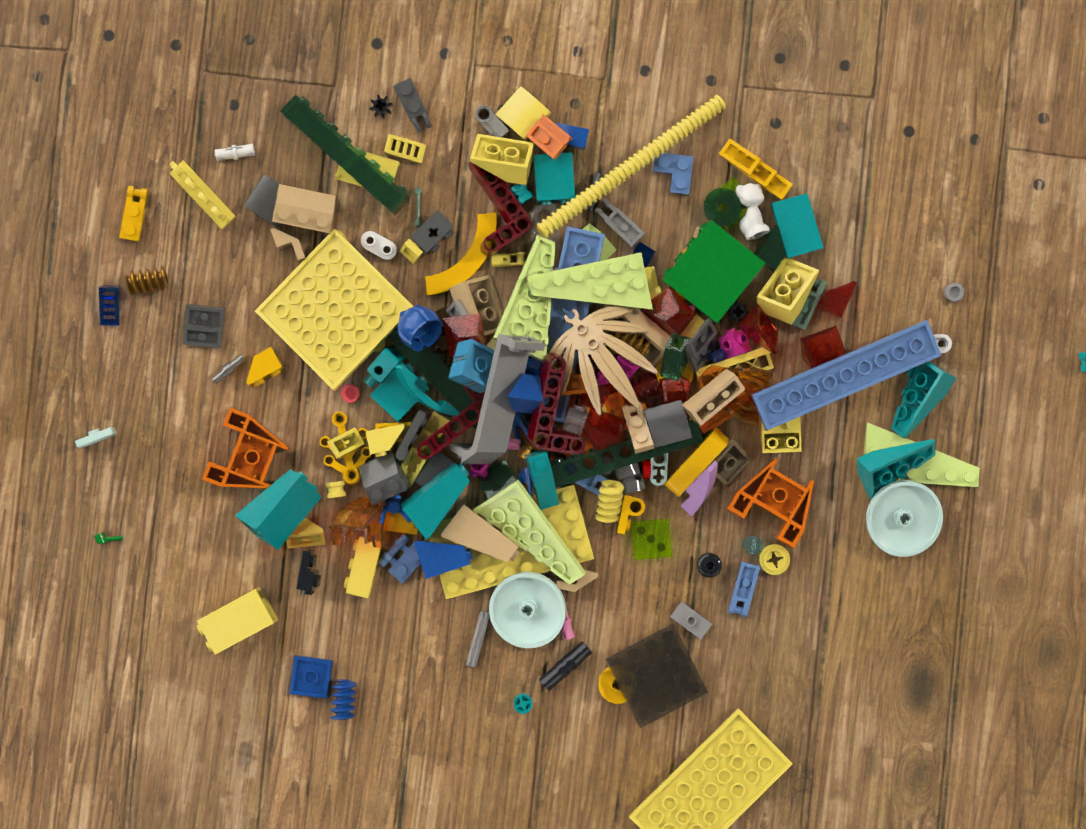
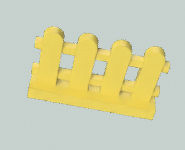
(202, 194)

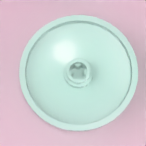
(904, 518)
(527, 609)

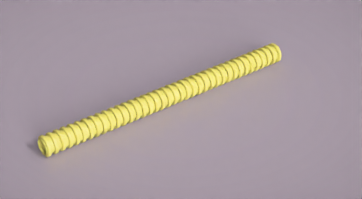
(631, 166)

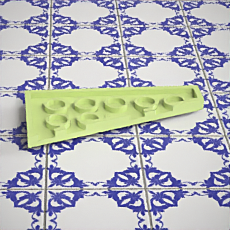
(608, 281)
(525, 312)
(938, 470)
(527, 526)

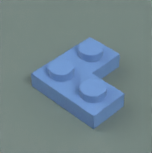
(681, 169)

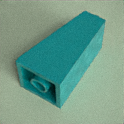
(435, 498)
(280, 508)

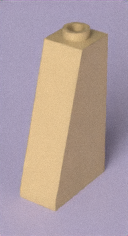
(476, 533)

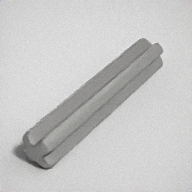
(478, 639)

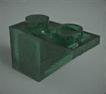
(772, 250)
(674, 357)

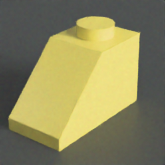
(383, 439)

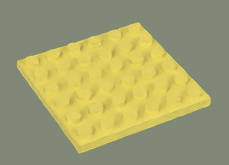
(334, 309)

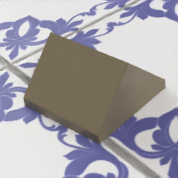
(730, 462)

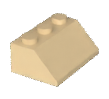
(304, 208)
(480, 297)

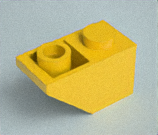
(264, 365)

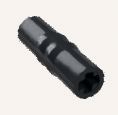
(565, 666)

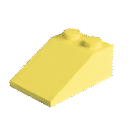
(503, 157)
(787, 290)

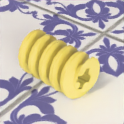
(610, 501)

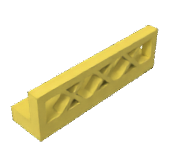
(741, 358)

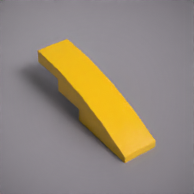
(755, 169)

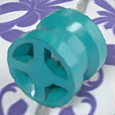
(521, 704)

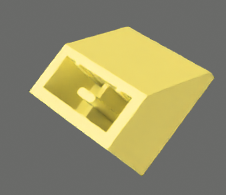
(781, 438)

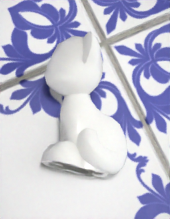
(752, 223)

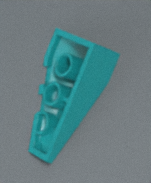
(924, 390)
(889, 464)

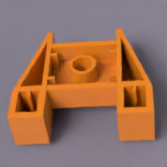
(250, 456)
(778, 497)

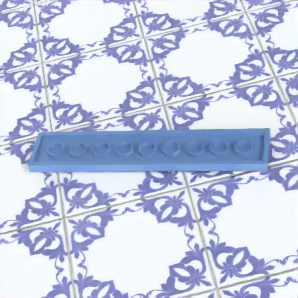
(578, 249)
(846, 375)

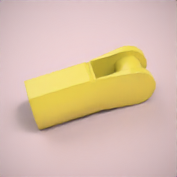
(504, 260)

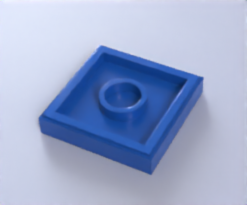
(311, 676)

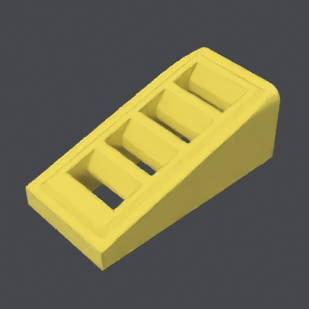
(399, 140)

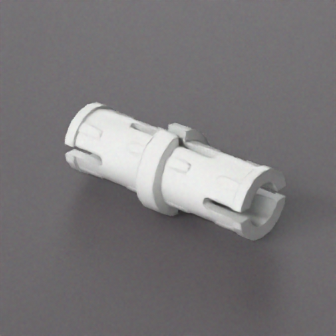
(235, 152)

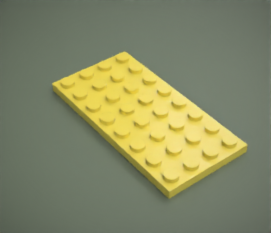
(489, 571)
(715, 780)

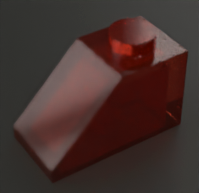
(836, 300)

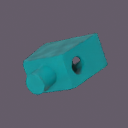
(387, 360)

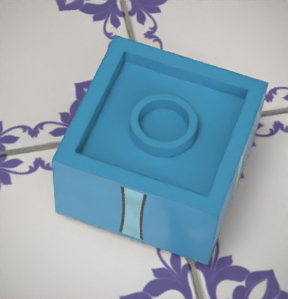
(472, 365)

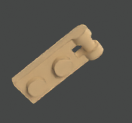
(638, 428)

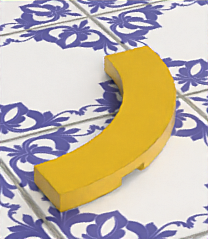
(469, 263)

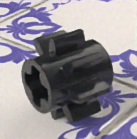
(376, 104)
(740, 308)

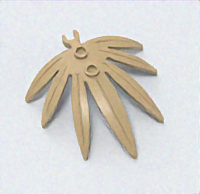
(589, 339)

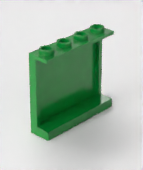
(713, 271)

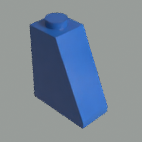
(441, 557)

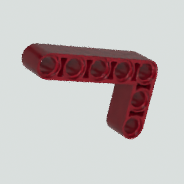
(501, 203)
(549, 410)
(447, 430)

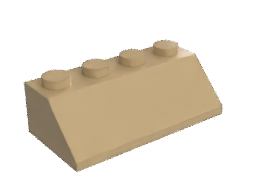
(656, 336)

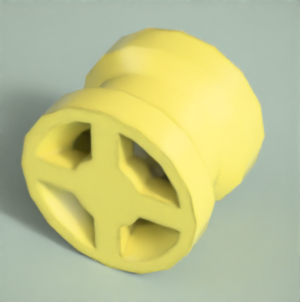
(335, 489)

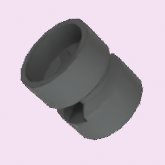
(630, 478)

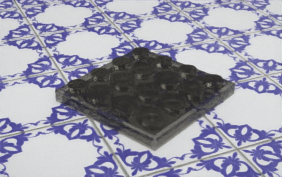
(656, 675)

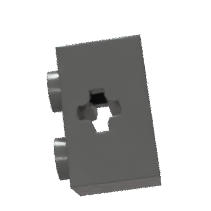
(435, 222)

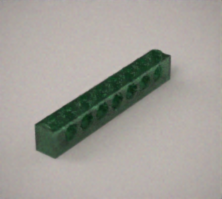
(562, 478)

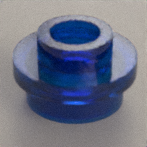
(717, 356)

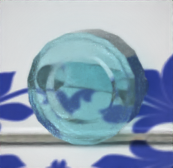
(752, 544)

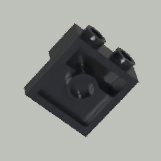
(308, 578)

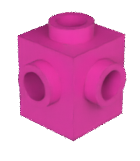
(734, 343)

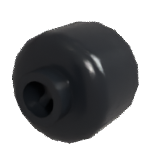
(708, 558)

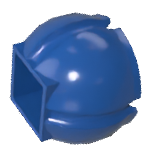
(419, 327)

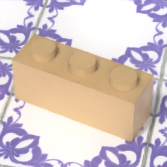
(713, 397)

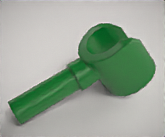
(101, 538)

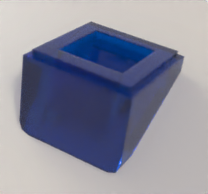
(647, 253)

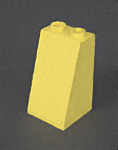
(237, 620)

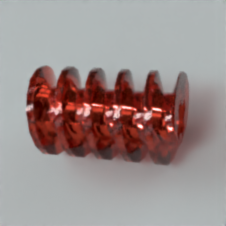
(644, 386)

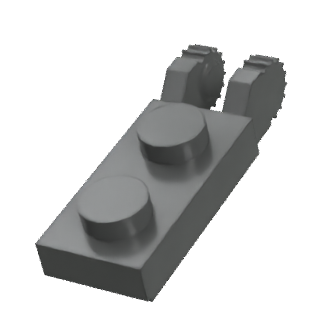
(412, 103)
(410, 436)

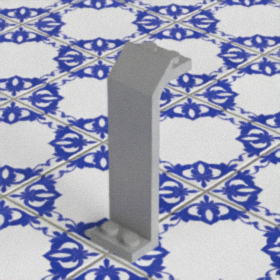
(496, 411)

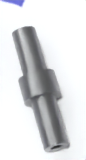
(228, 369)

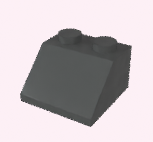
(383, 478)

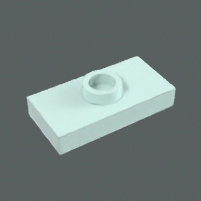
(95, 436)

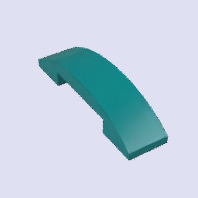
(407, 379)

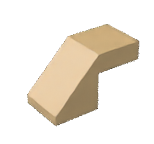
(283, 240)
(588, 577)

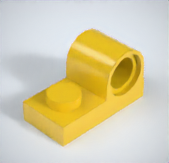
(624, 522)

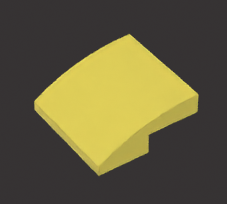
(522, 112)

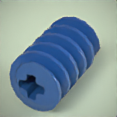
(344, 698)

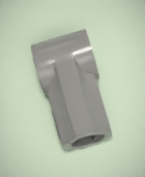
(492, 123)

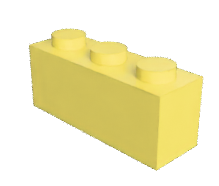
(362, 568)

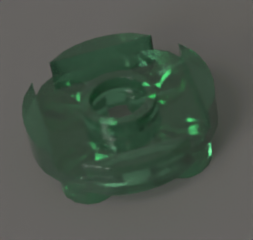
(724, 196)

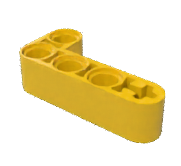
(697, 462)

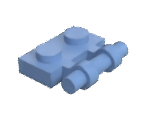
(406, 563)

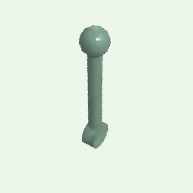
(418, 191)

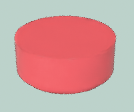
(350, 393)

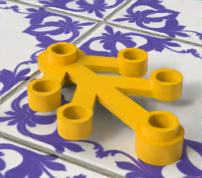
(350, 466)

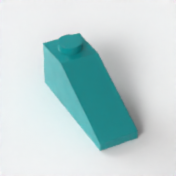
(542, 478)

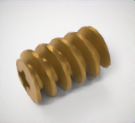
(147, 281)
(631, 340)

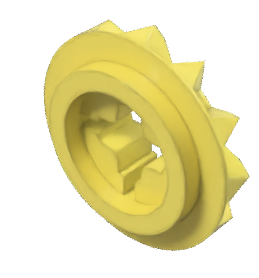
(782, 564)

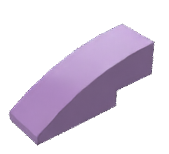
(700, 489)

